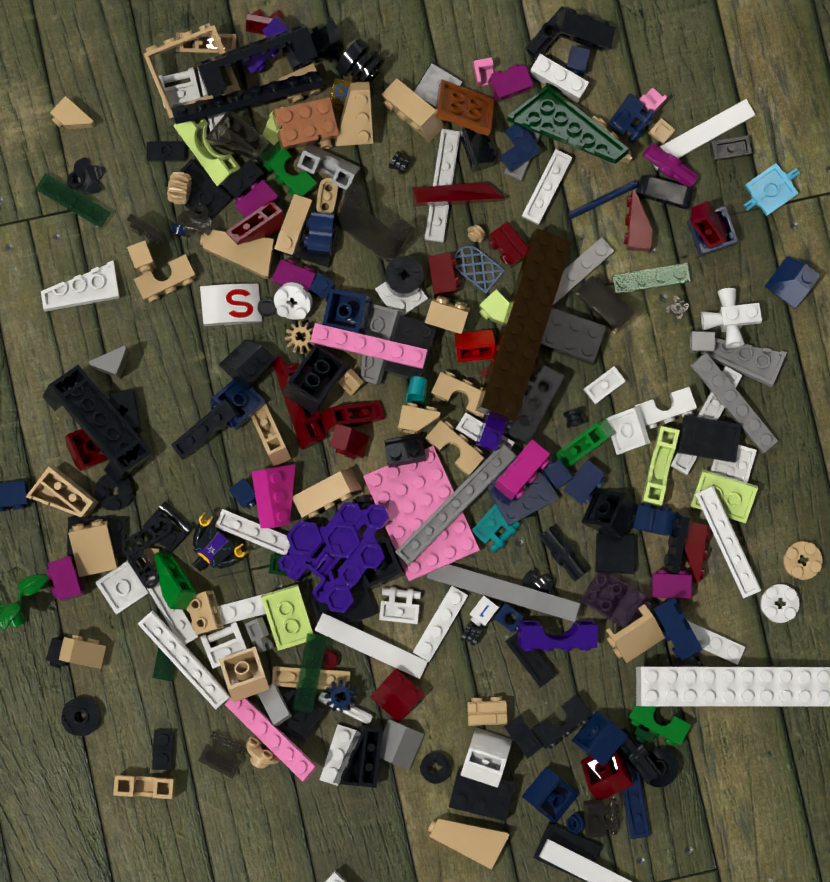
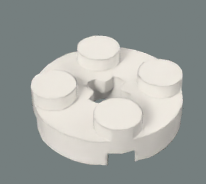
(286, 308)
(771, 611)

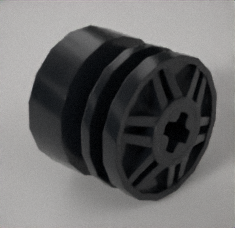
(358, 62)

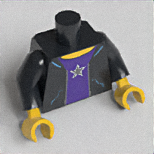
(214, 547)

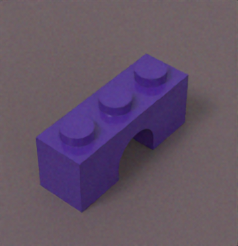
(257, 62)

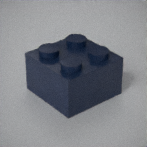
(347, 311)

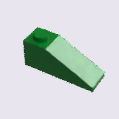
(585, 443)
(173, 582)

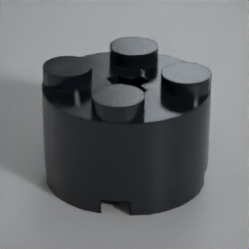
(414, 279)

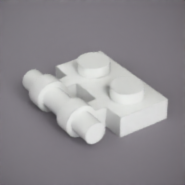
(397, 611)

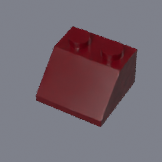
(397, 695)
(606, 779)

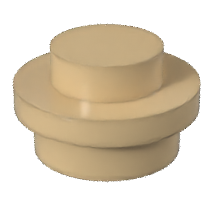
(476, 233)

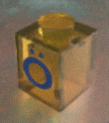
(339, 93)

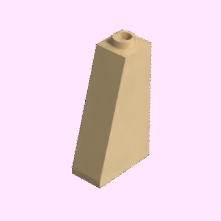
(251, 256)
(473, 841)

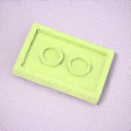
(734, 495)
(287, 616)

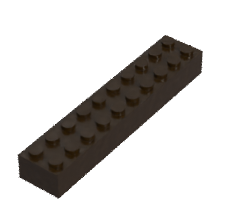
(524, 326)

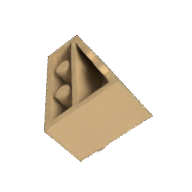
(412, 109)
(356, 119)
(62, 493)
(326, 493)

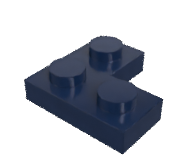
(524, 148)

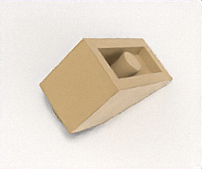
(70, 116)

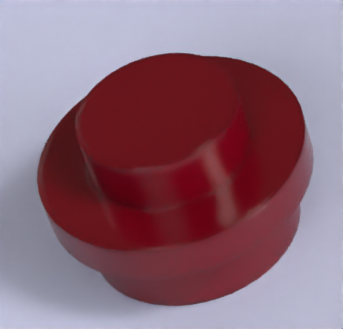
(330, 659)

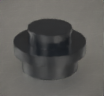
(266, 307)

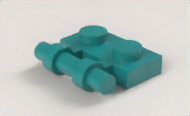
(490, 524)

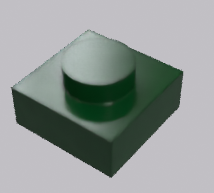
(274, 567)
(642, 736)

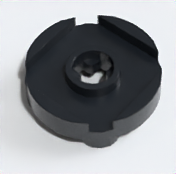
(115, 502)
(70, 712)

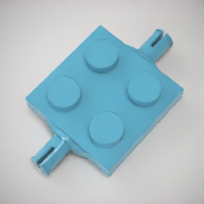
(771, 189)

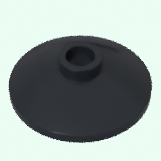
(670, 764)

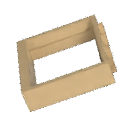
(186, 37)

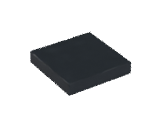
(614, 554)

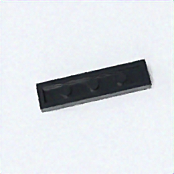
(205, 429)

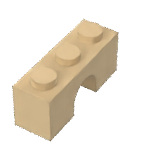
(181, 275)
(447, 385)
(444, 435)
(144, 786)

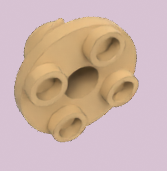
(260, 754)

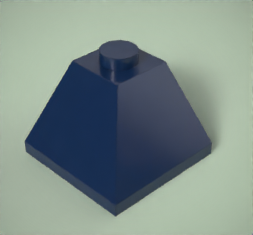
(792, 281)

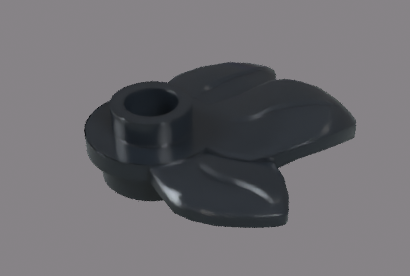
(88, 174)
(541, 584)

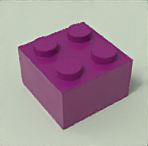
(65, 579)

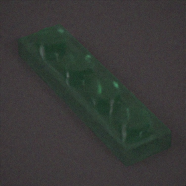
(72, 201)
(651, 278)
(309, 673)

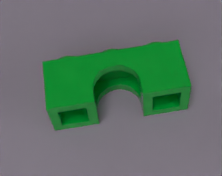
(299, 184)
(673, 731)

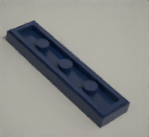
(635, 806)

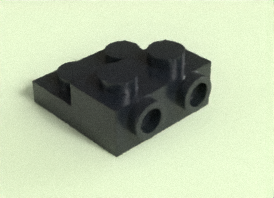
(300, 723)

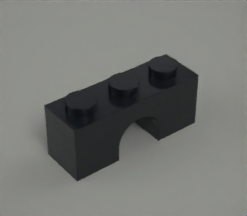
(575, 712)

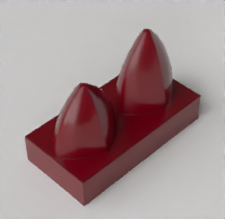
(257, 21)

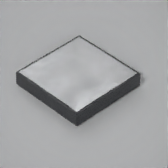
(429, 83)

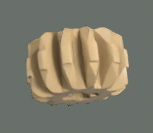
(179, 188)
(299, 344)

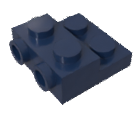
(244, 401)

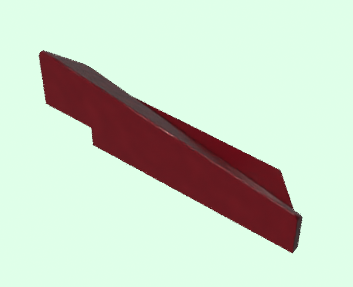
(455, 194)
(304, 422)

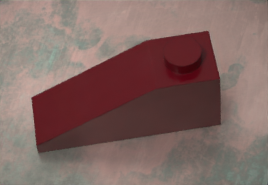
(258, 224)
(352, 415)

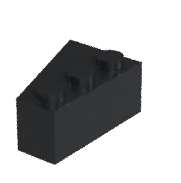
(325, 40)
(361, 759)

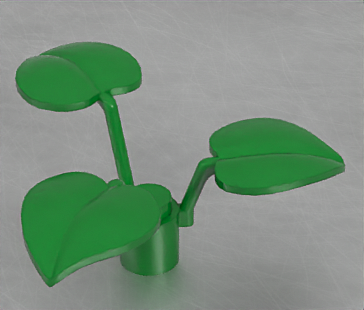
(11, 613)

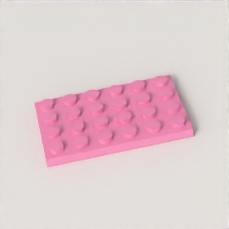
(411, 497)

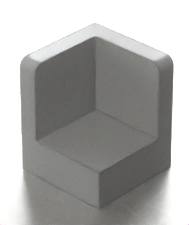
(702, 341)

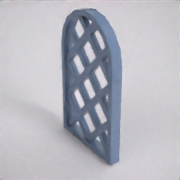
(485, 290)

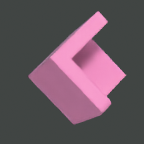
(483, 69)
(653, 100)

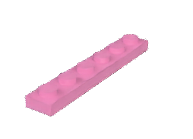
(368, 346)
(273, 738)

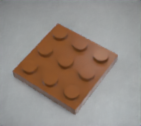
(464, 107)

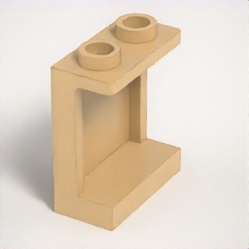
(92, 548)
(636, 637)

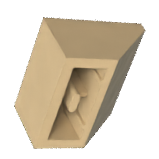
(447, 314)
(415, 420)

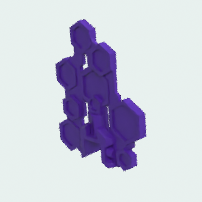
(341, 542)

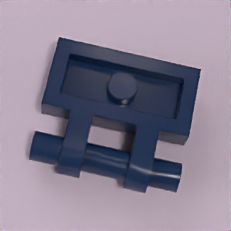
(627, 114)

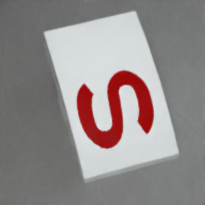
(230, 304)

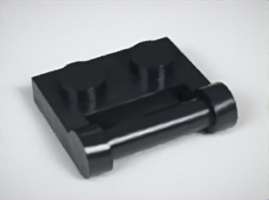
(172, 540)

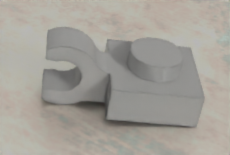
(258, 632)

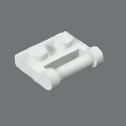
(183, 92)
(228, 648)

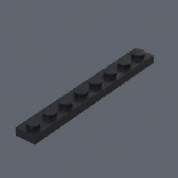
(247, 97)

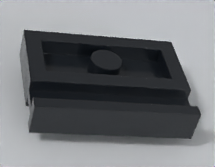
(405, 450)

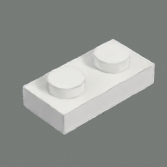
(604, 385)

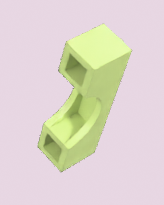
(218, 166)
(659, 466)

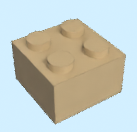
(244, 674)

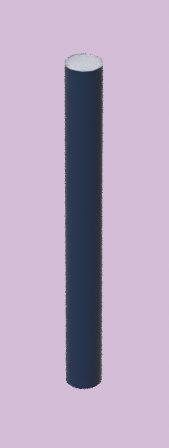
(603, 199)

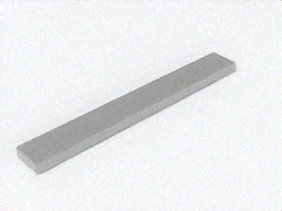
(456, 504)
(506, 592)

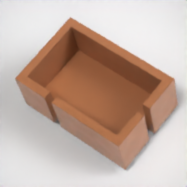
(304, 123)

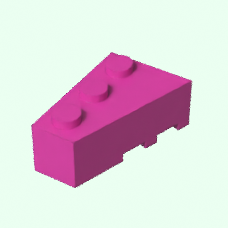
(522, 470)
(274, 495)

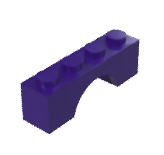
(581, 635)

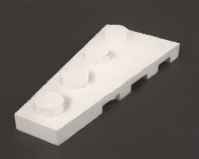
(92, 287)

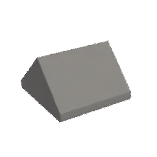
(112, 362)
(400, 744)

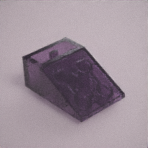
(614, 599)

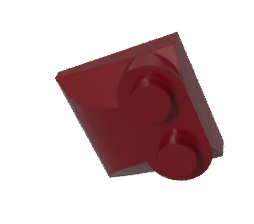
(83, 450)

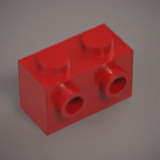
(474, 345)

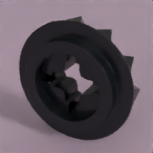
(442, 774)

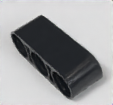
(665, 192)

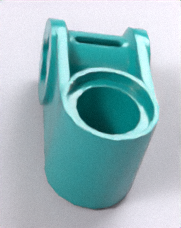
(417, 391)

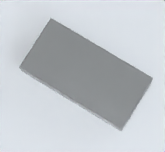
(275, 705)

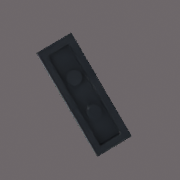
(677, 541)
(531, 661)

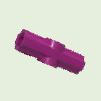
(670, 165)

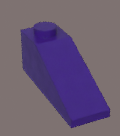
(490, 433)

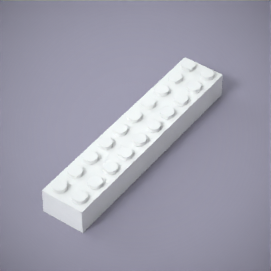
(732, 686)

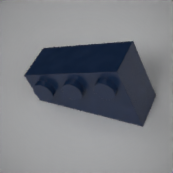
(677, 629)

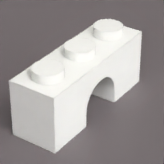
(551, 72)
(681, 404)

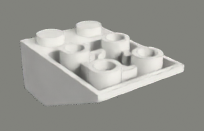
(486, 757)

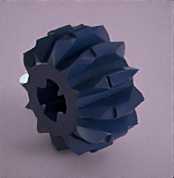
(337, 689)

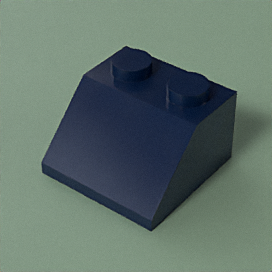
(550, 795)

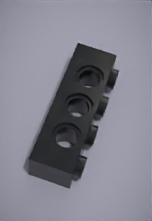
(552, 380)

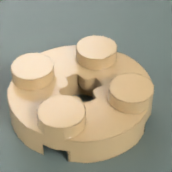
(793, 554)

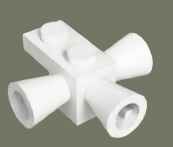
(731, 317)

